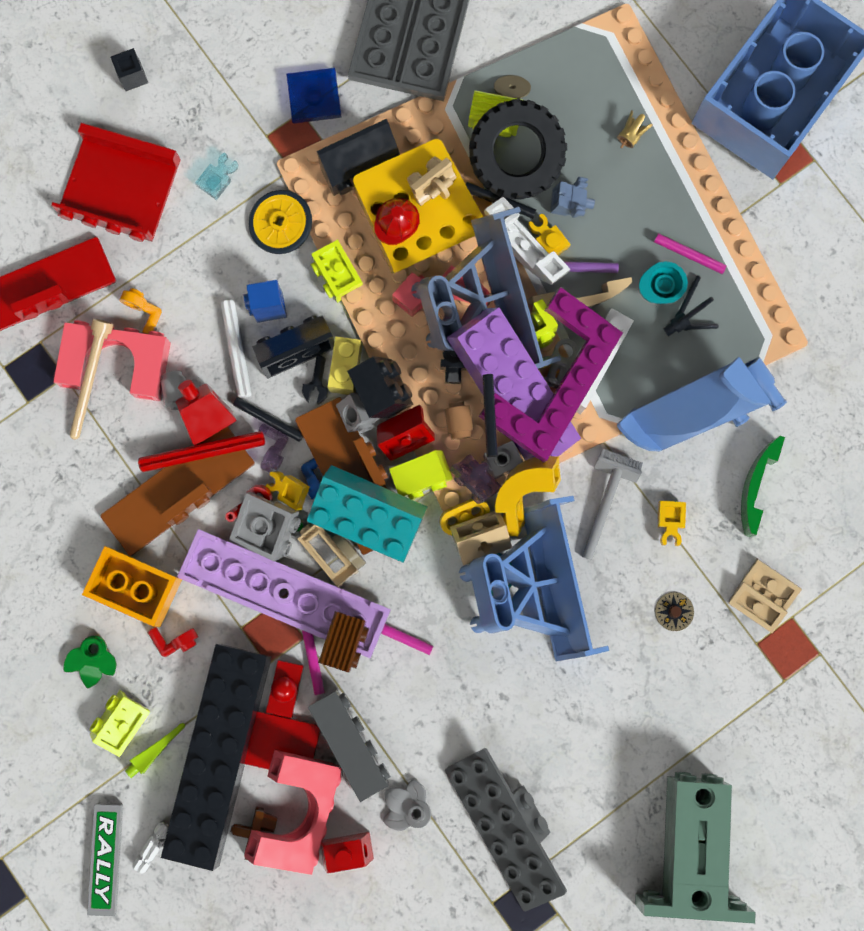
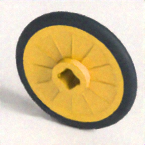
(295, 226)

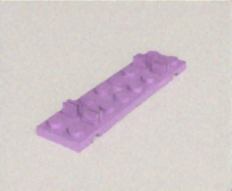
(257, 582)

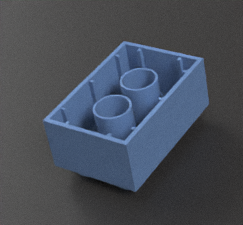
(781, 82)

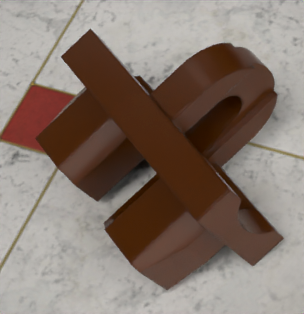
(260, 821)

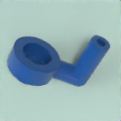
(307, 470)

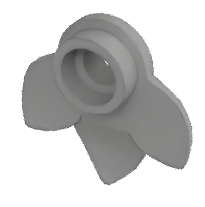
(402, 805)

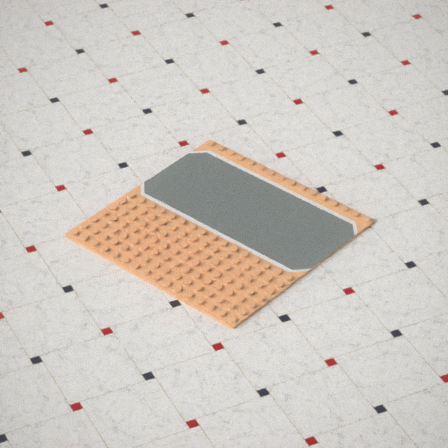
(659, 186)

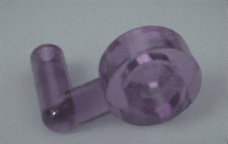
(273, 458)

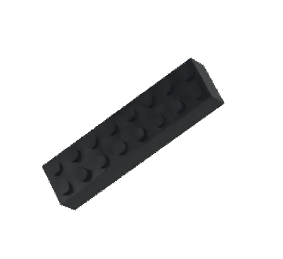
(216, 757)

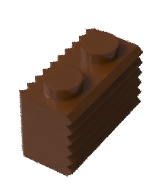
(343, 642)

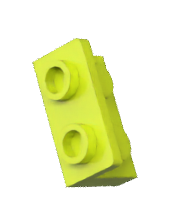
(336, 270)
(544, 324)
(118, 723)

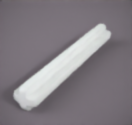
(236, 348)

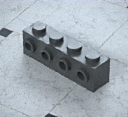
(349, 746)

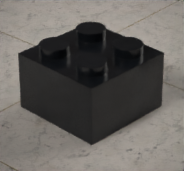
(380, 387)

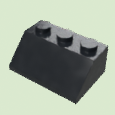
(356, 154)
(294, 346)

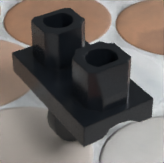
(452, 367)

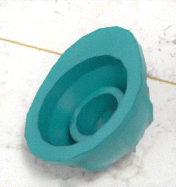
(663, 283)

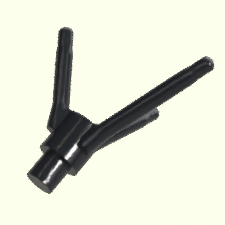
(681, 321)

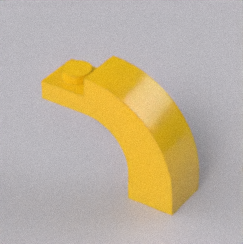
(525, 478)

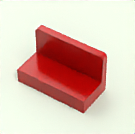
(404, 433)

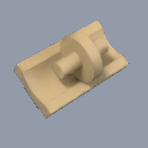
(433, 182)

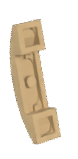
(609, 290)

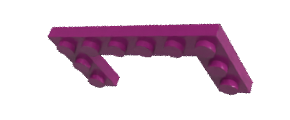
(601, 338)

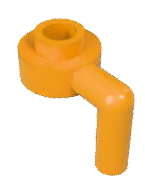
(135, 300)

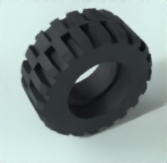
(552, 149)

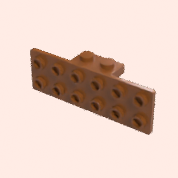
(335, 446)
(173, 495)

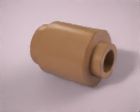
(459, 420)

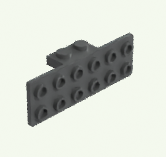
(509, 828)

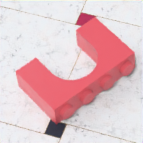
(148, 350)
(299, 848)

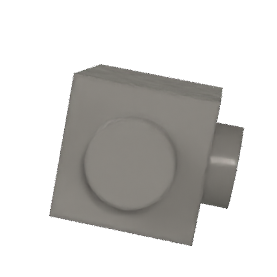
(505, 462)

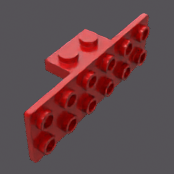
(53, 282)

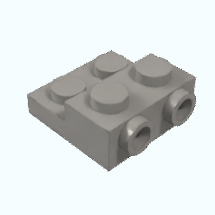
(265, 527)

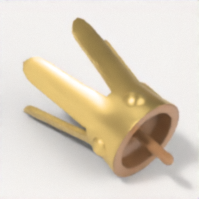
(630, 135)

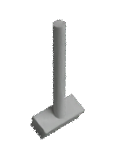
(619, 468)

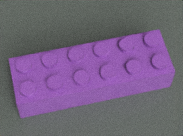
(492, 347)

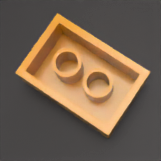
(132, 587)

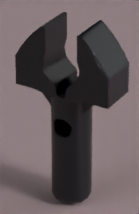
(316, 382)

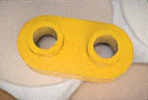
(462, 513)

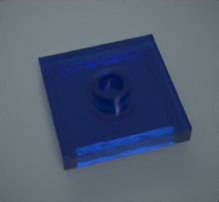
(313, 95)

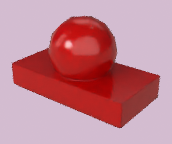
(284, 689)

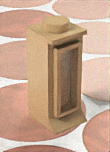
(327, 554)

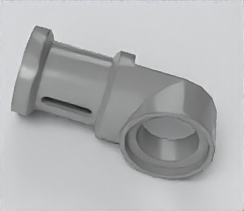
(562, 365)

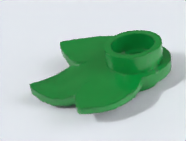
(90, 665)

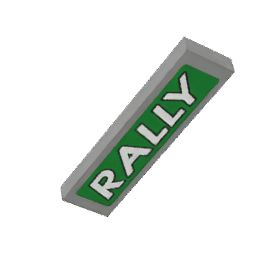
(105, 860)

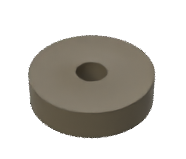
(349, 551)

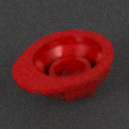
(396, 221)

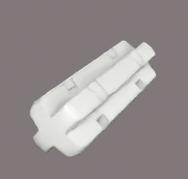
(151, 848)

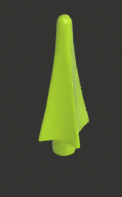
(142, 761)

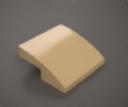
(764, 595)

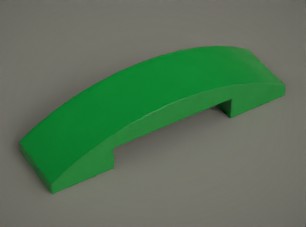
(749, 515)

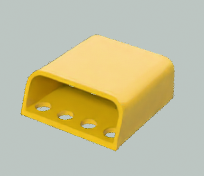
(441, 220)

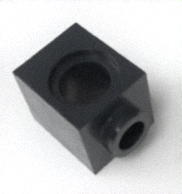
(129, 69)

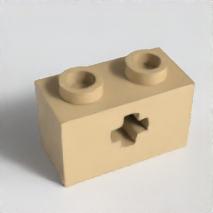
(481, 537)

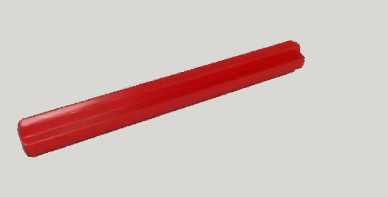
(201, 451)

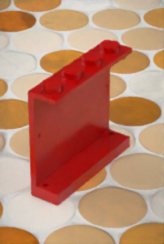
(118, 183)

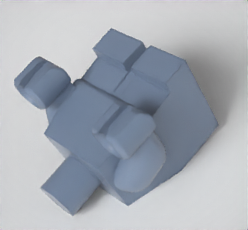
(571, 199)

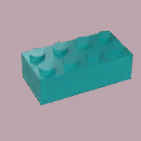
(366, 513)

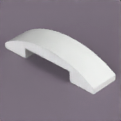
(527, 249)

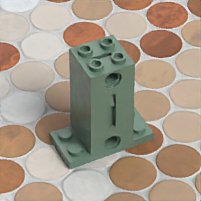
(696, 854)

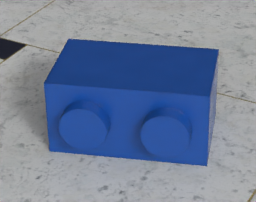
(265, 301)

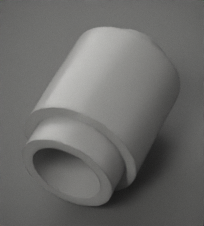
(170, 390)

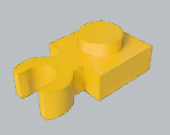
(549, 238)
(290, 489)
(671, 517)

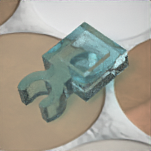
(215, 179)

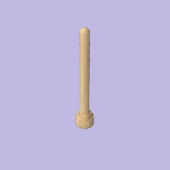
(100, 331)

